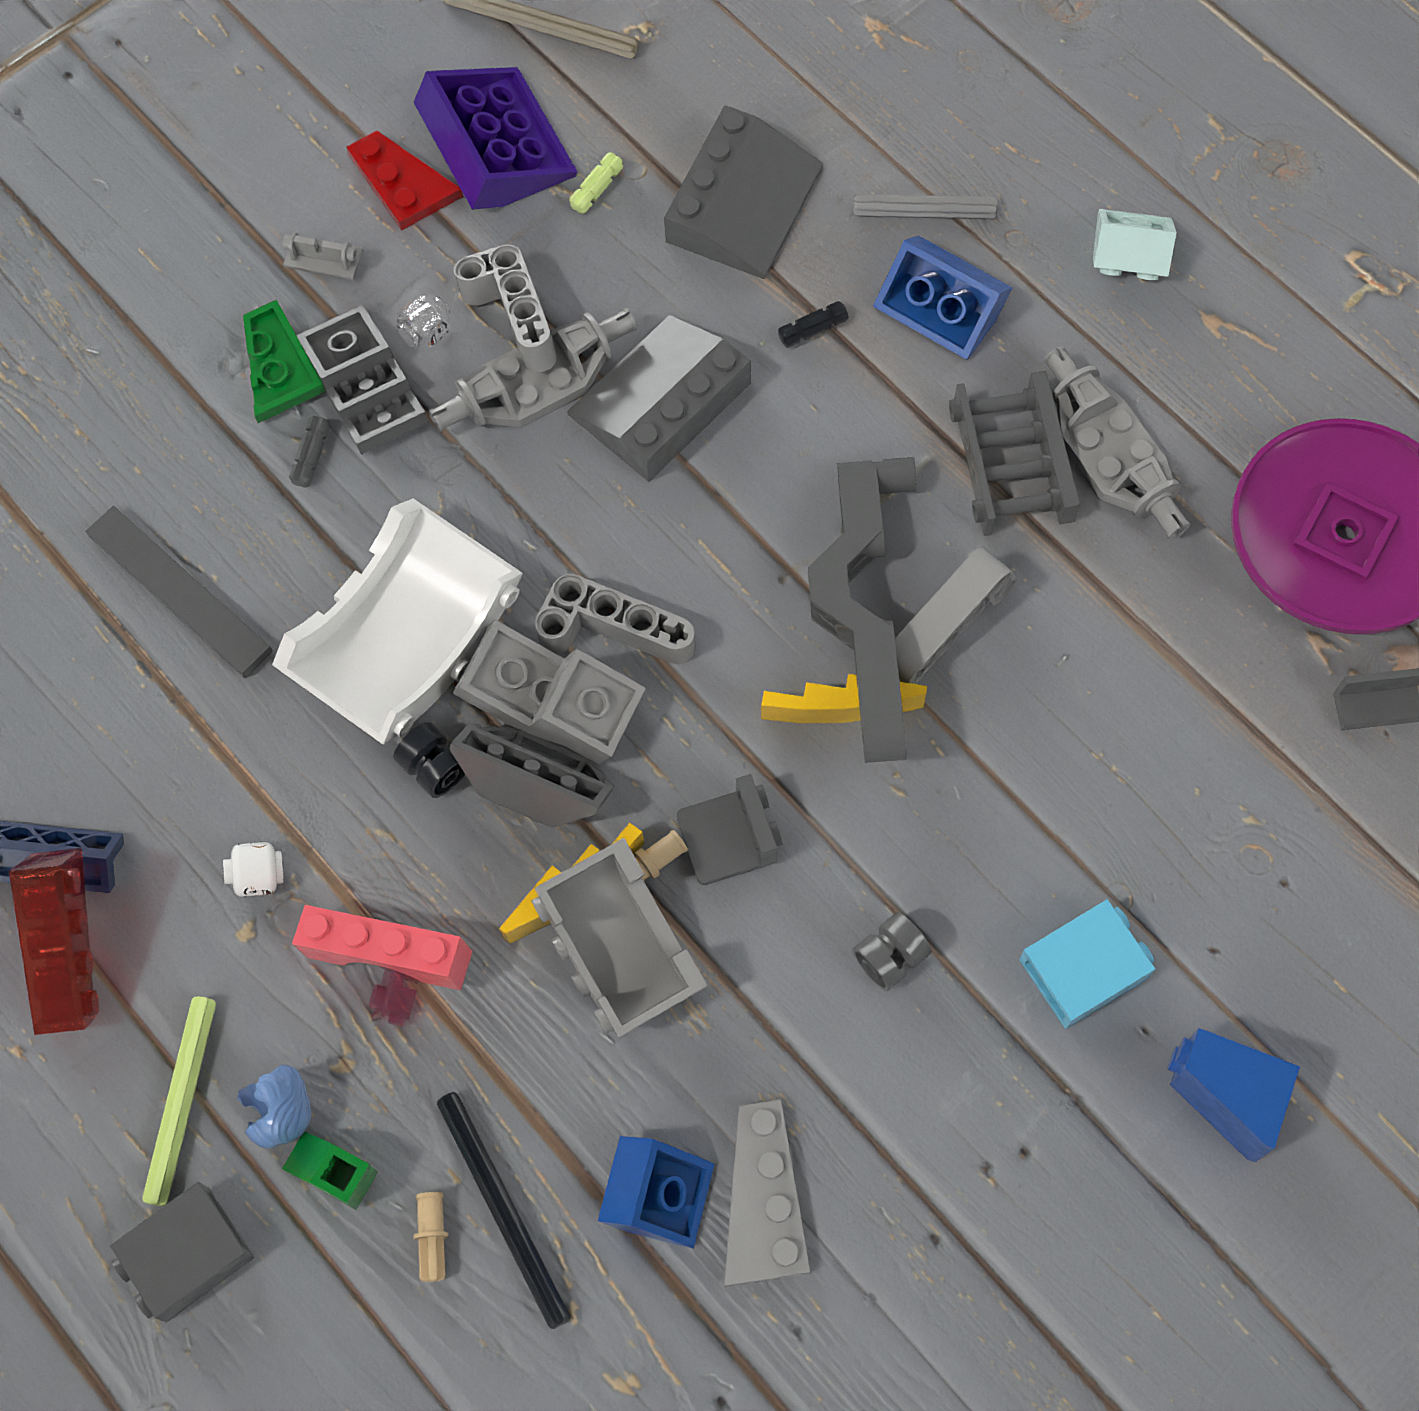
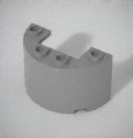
(616, 939)

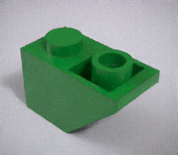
(330, 1169)

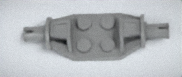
(535, 394)
(1113, 445)

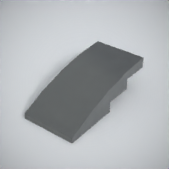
(362, 379)

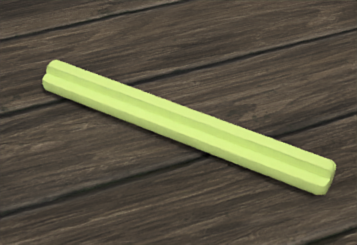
(179, 1101)

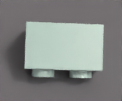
(1133, 244)

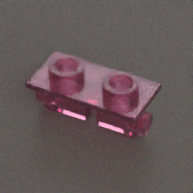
(392, 998)

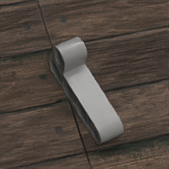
(504, 276)
(950, 611)
(617, 625)

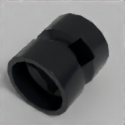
(428, 756)

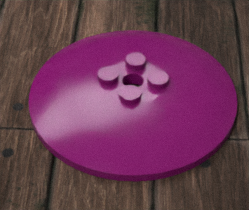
(1288, 516)

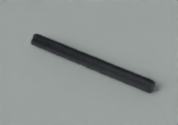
(503, 1210)

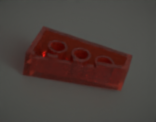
(55, 940)

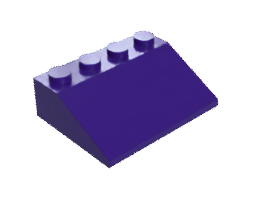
(492, 134)

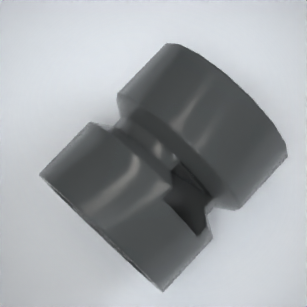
(896, 947)

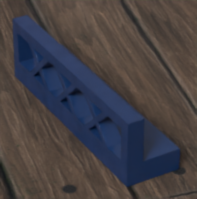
(38, 838)

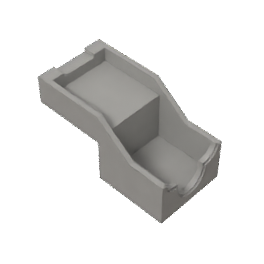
(550, 696)

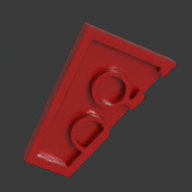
(401, 180)

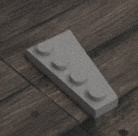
(765, 1214)

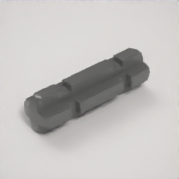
(309, 451)

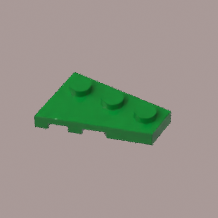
(278, 363)

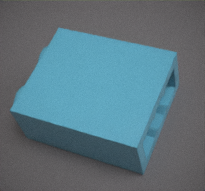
(1087, 963)

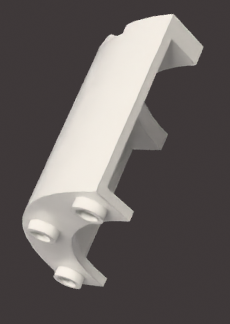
(401, 623)

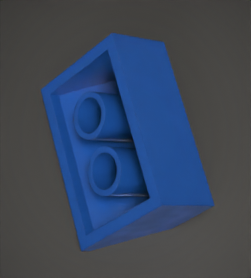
(941, 296)

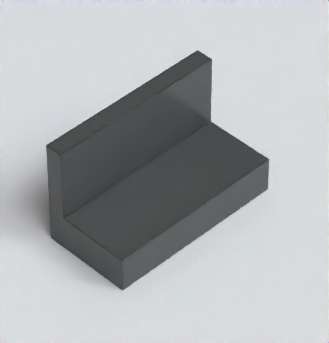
(1378, 699)

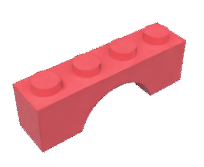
(413, 951)

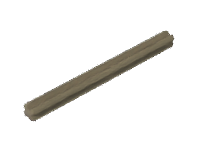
(553, 25)

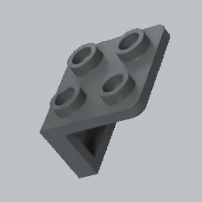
(730, 833)

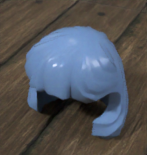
(282, 1106)

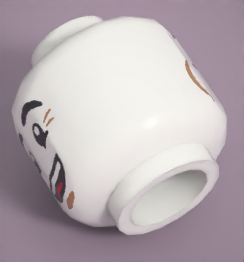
(253, 869)

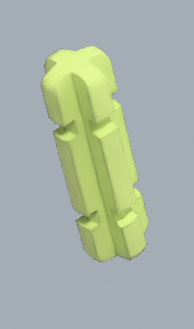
(596, 183)

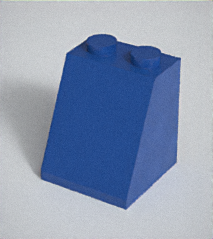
(1234, 1089)

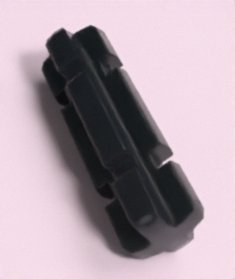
(813, 324)

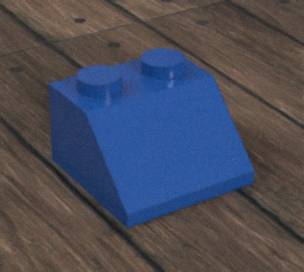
(656, 1191)

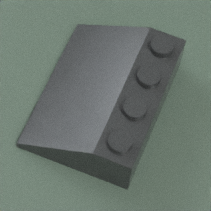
(741, 194)
(663, 394)

